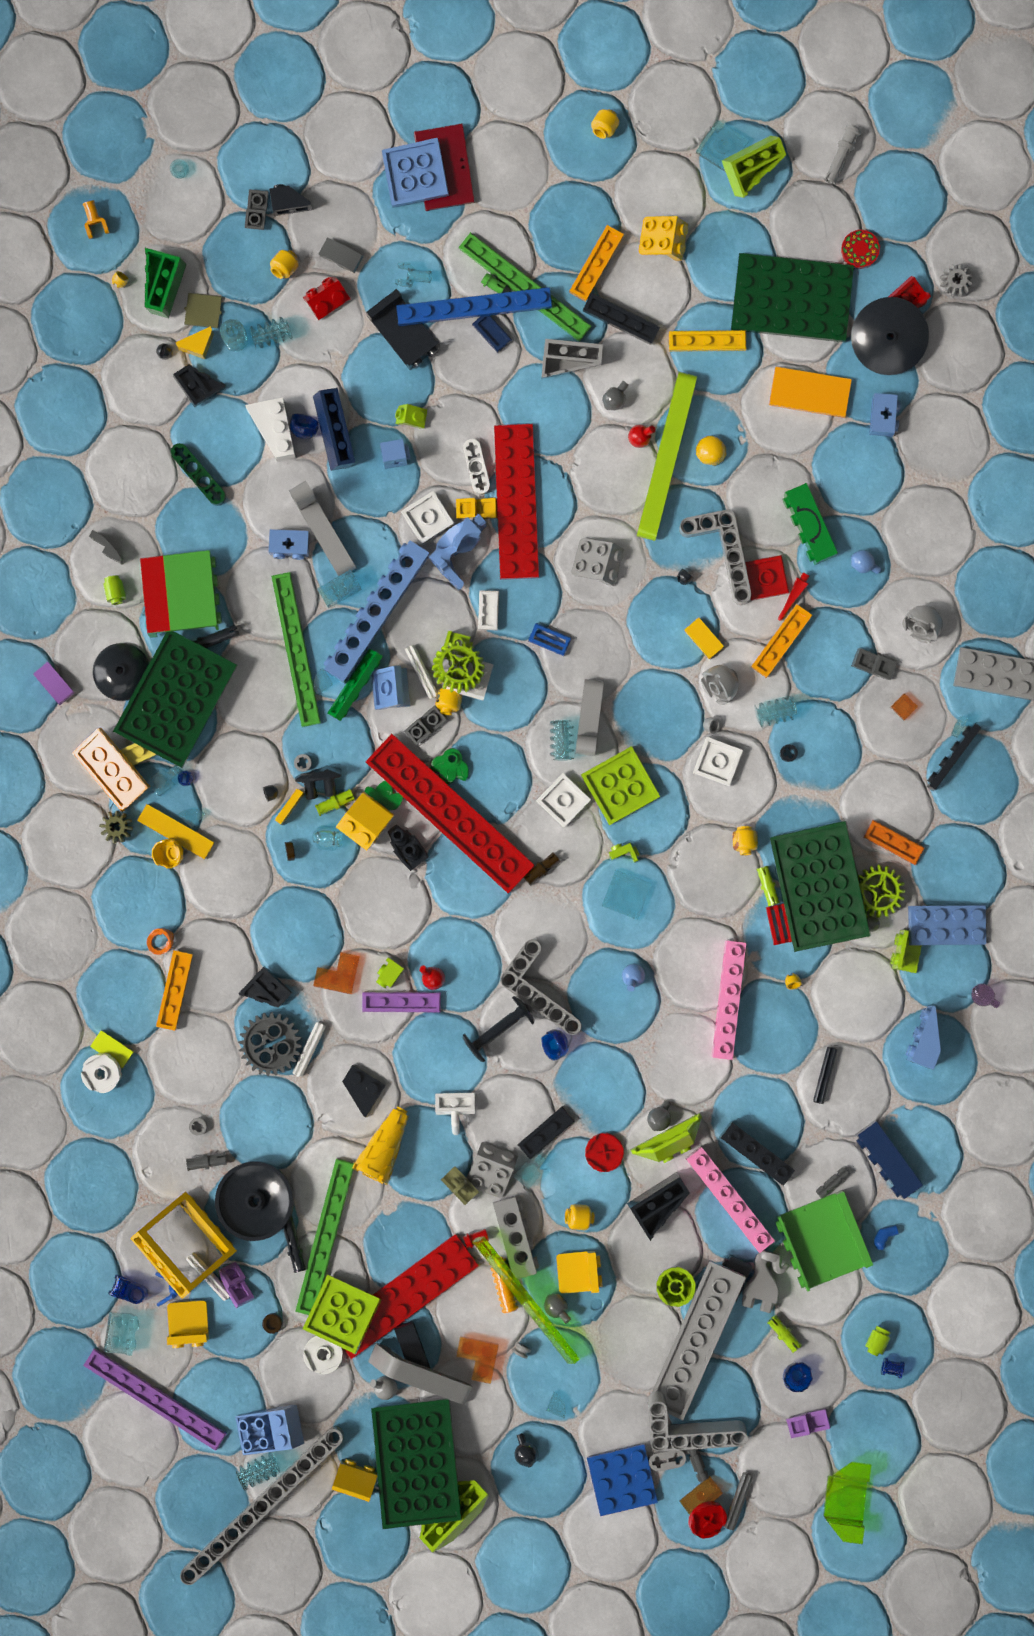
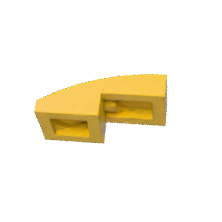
(471, 507)

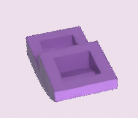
(53, 683)
(235, 1285)
(808, 1423)

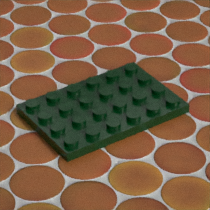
(792, 297)
(175, 698)
(820, 886)
(416, 1464)

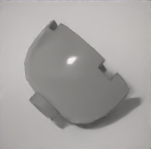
(923, 623)
(721, 683)

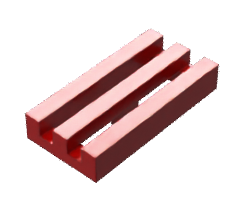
(771, 925)

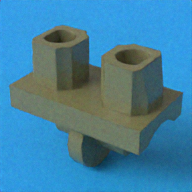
(459, 1185)

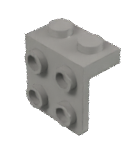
(597, 560)
(492, 1170)

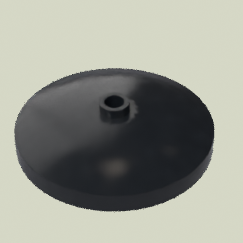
(885, 317)
(236, 1201)

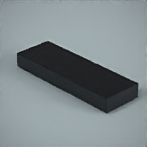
(545, 1132)

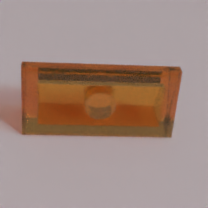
(704, 1492)

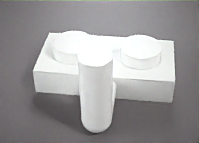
(453, 1105)

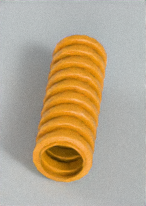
(506, 1296)

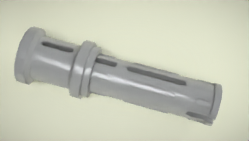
(845, 146)

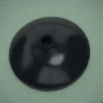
(105, 675)

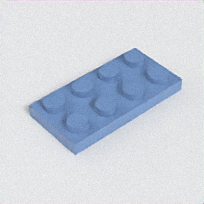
(947, 925)

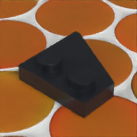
(197, 385)
(266, 988)
(362, 1088)

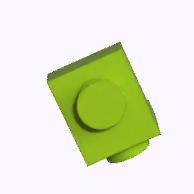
(411, 416)
(619, 850)

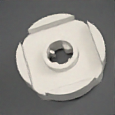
(106, 1063)
(319, 1365)

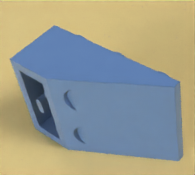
(926, 1044)
(270, 1430)

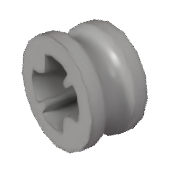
(308, 765)
(195, 1132)
(521, 1350)

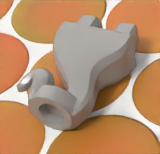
(762, 1283)

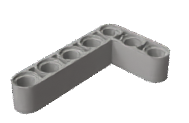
(321, 528)
(728, 548)
(530, 1000)
(419, 1376)
(690, 1430)

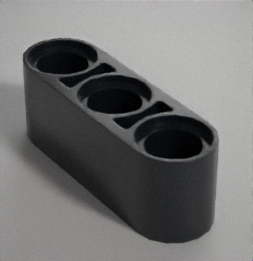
(411, 1344)

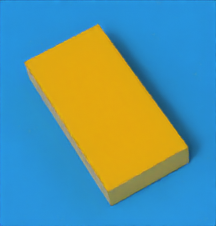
(703, 638)
(289, 806)

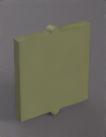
(203, 310)

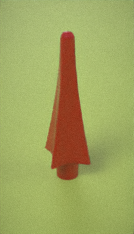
(798, 587)

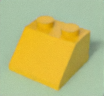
(365, 821)
(355, 1480)

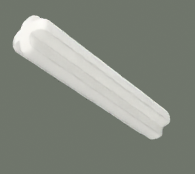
(421, 671)
(309, 1049)
(212, 1279)

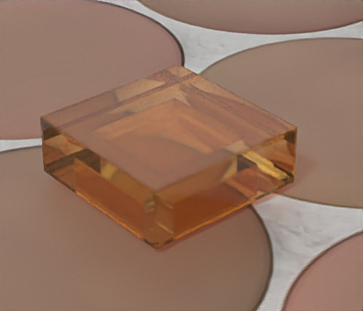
(903, 706)

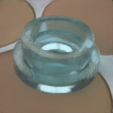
(179, 174)

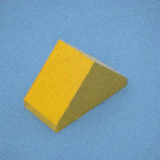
(197, 343)

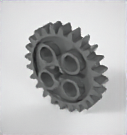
(262, 1027)

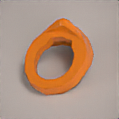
(159, 931)

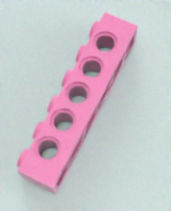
(728, 1000)
(730, 1199)

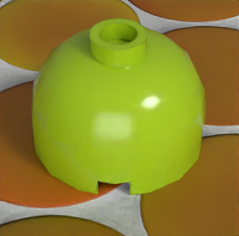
(675, 1286)

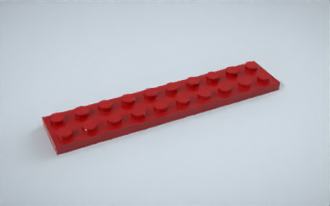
(449, 813)

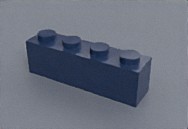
(333, 429)
(888, 1159)

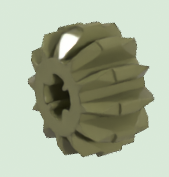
(123, 824)

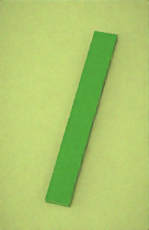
(518, 281)
(296, 649)
(325, 1235)

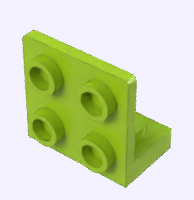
(906, 955)

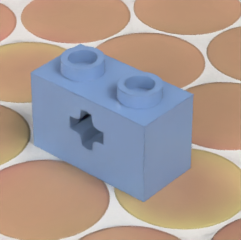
(879, 425)
(394, 453)
(299, 539)

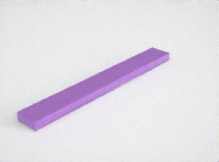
(155, 1399)

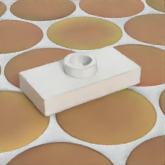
(488, 610)

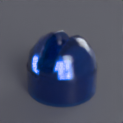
(189, 778)

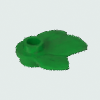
(449, 769)
(384, 795)

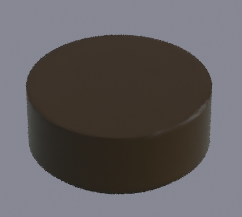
(289, 848)
(272, 1323)

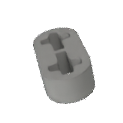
(666, 1465)

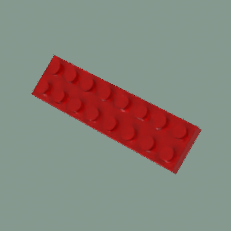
(516, 501)
(417, 1288)

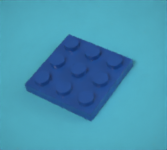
(622, 1479)

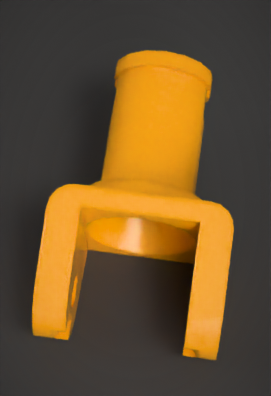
(93, 218)

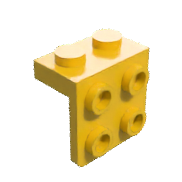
(663, 236)
(578, 1272)
(187, 1323)

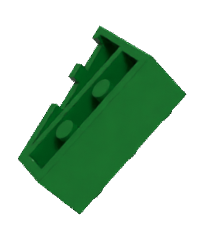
(162, 281)

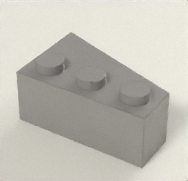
(569, 356)

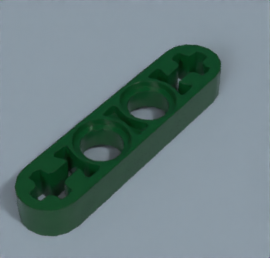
(198, 474)

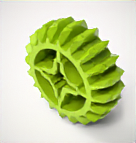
(468, 657)
(875, 900)

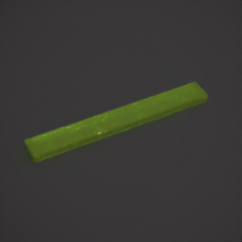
(526, 1300)

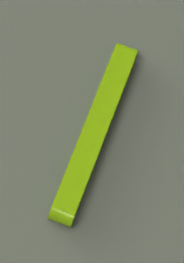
(666, 456)

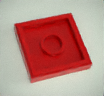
(767, 577)

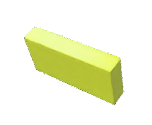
(106, 1044)

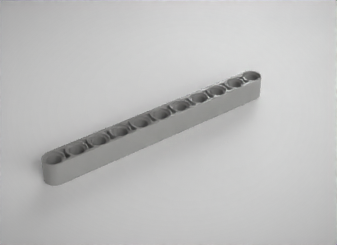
(257, 1513)

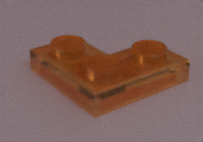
(339, 980)
(484, 1355)

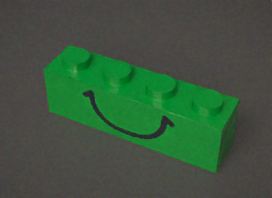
(810, 524)

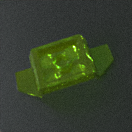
(846, 1501)

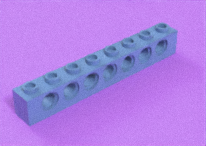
(343, 671)

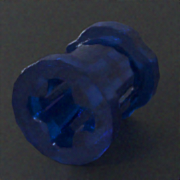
(892, 1368)

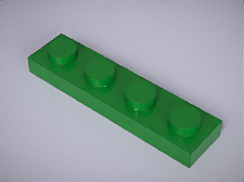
(354, 685)

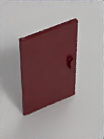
(456, 170)

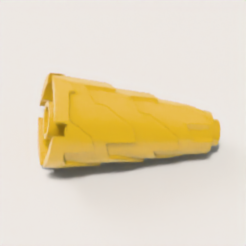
(383, 1148)

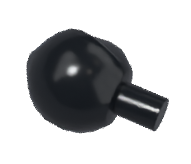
(526, 1452)

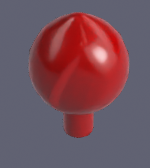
(640, 435)
(432, 977)

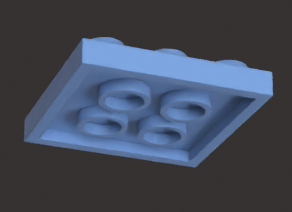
(415, 172)

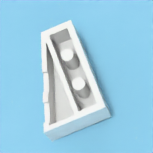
(274, 427)

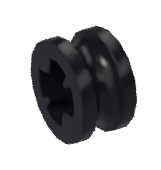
(786, 758)

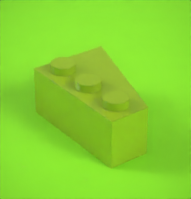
(752, 163)

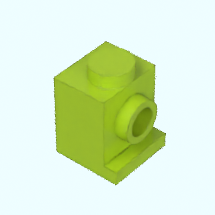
(453, 637)
(389, 973)

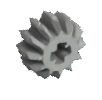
(959, 274)

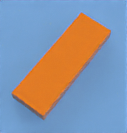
(893, 842)

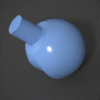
(864, 562)
(633, 976)

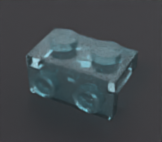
(121, 1333)

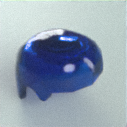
(303, 426)
(555, 1044)
(797, 1377)

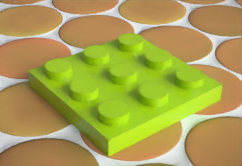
(620, 785)
(341, 1314)

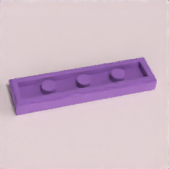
(401, 1002)

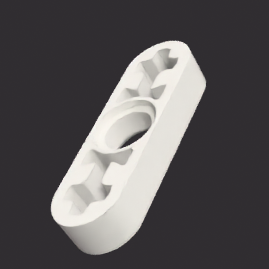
(478, 451)

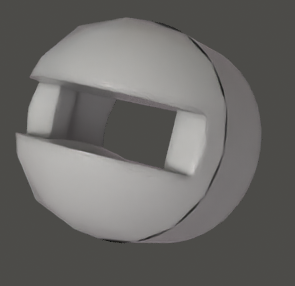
(711, 725)

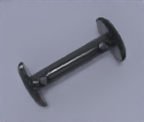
(498, 1029)

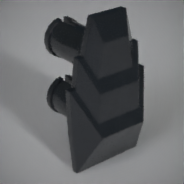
(326, 774)
(407, 847)

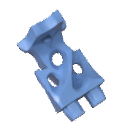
(458, 539)

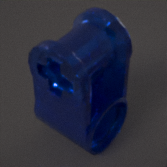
(124, 1288)

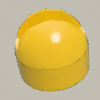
(120, 279)
(792, 982)

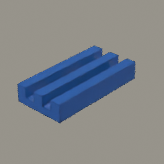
(548, 647)

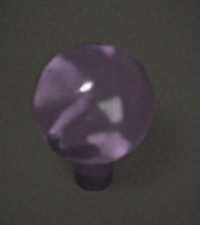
(984, 996)

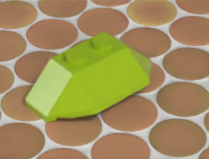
(671, 1141)
(471, 1501)

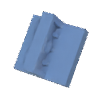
(390, 688)

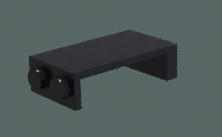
(409, 342)

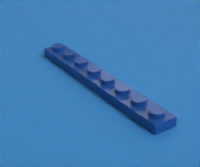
(474, 306)

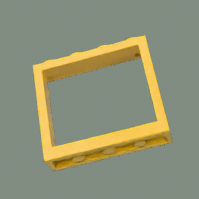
(163, 1262)

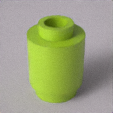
(114, 590)
(878, 1341)

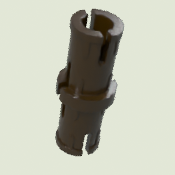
(541, 868)

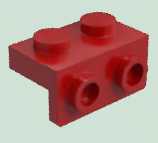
(912, 292)
(326, 297)

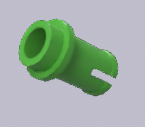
(493, 283)

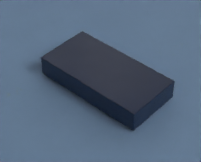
(492, 332)

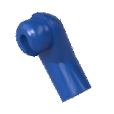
(883, 1235)

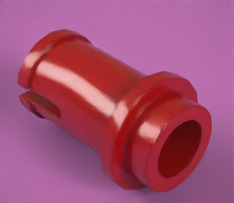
(469, 1238)

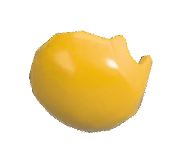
(711, 450)
(167, 853)

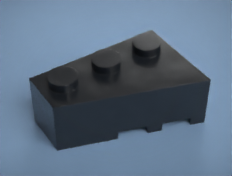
(658, 1203)

